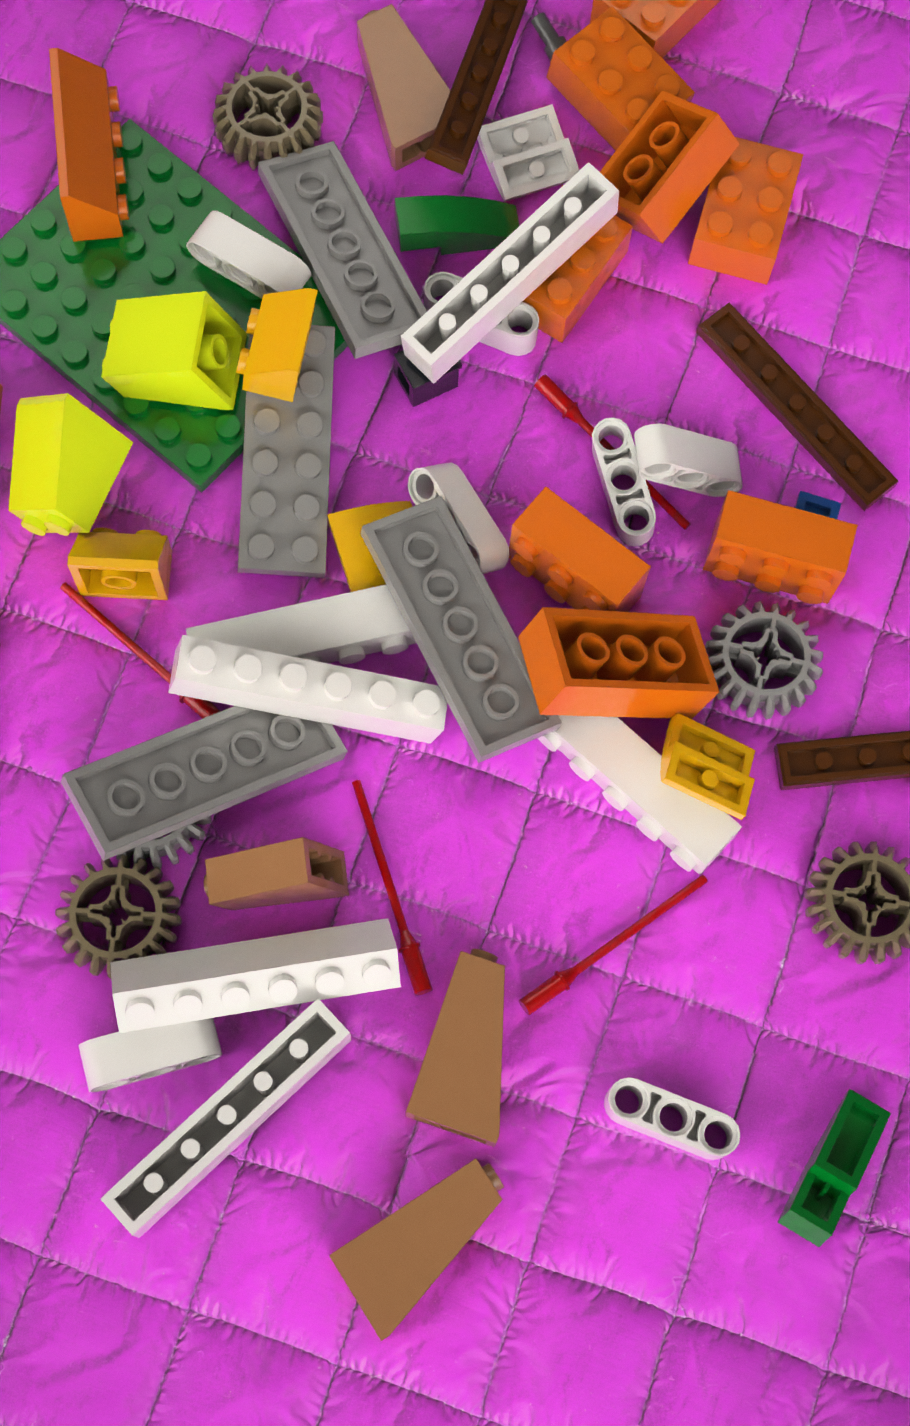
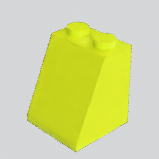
(174, 350)
(62, 464)

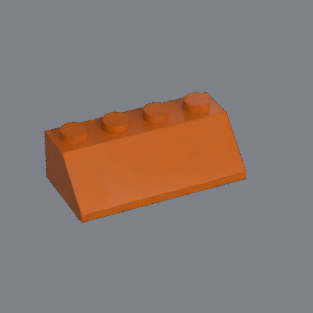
(87, 147)

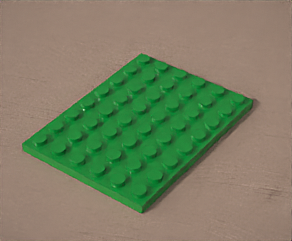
(65, 294)

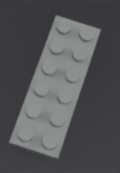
(343, 247)
(289, 470)
(458, 627)
(194, 774)

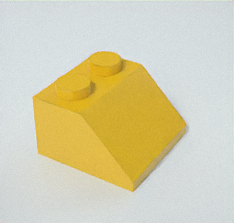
(278, 343)
(121, 564)

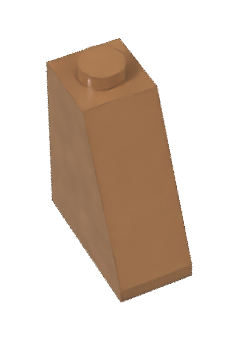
(276, 875)

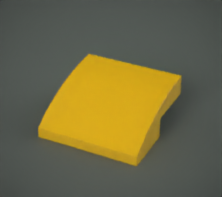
(354, 555)
(707, 765)

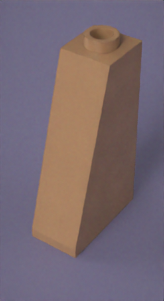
(402, 85)
(463, 1061)
(409, 1249)

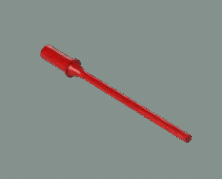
(571, 411)
(201, 707)
(408, 945)
(563, 979)

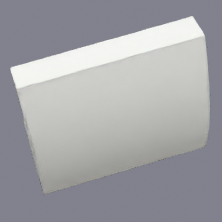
(527, 153)

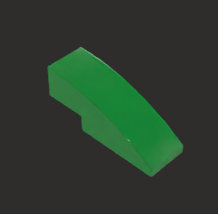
(453, 223)
(834, 1168)

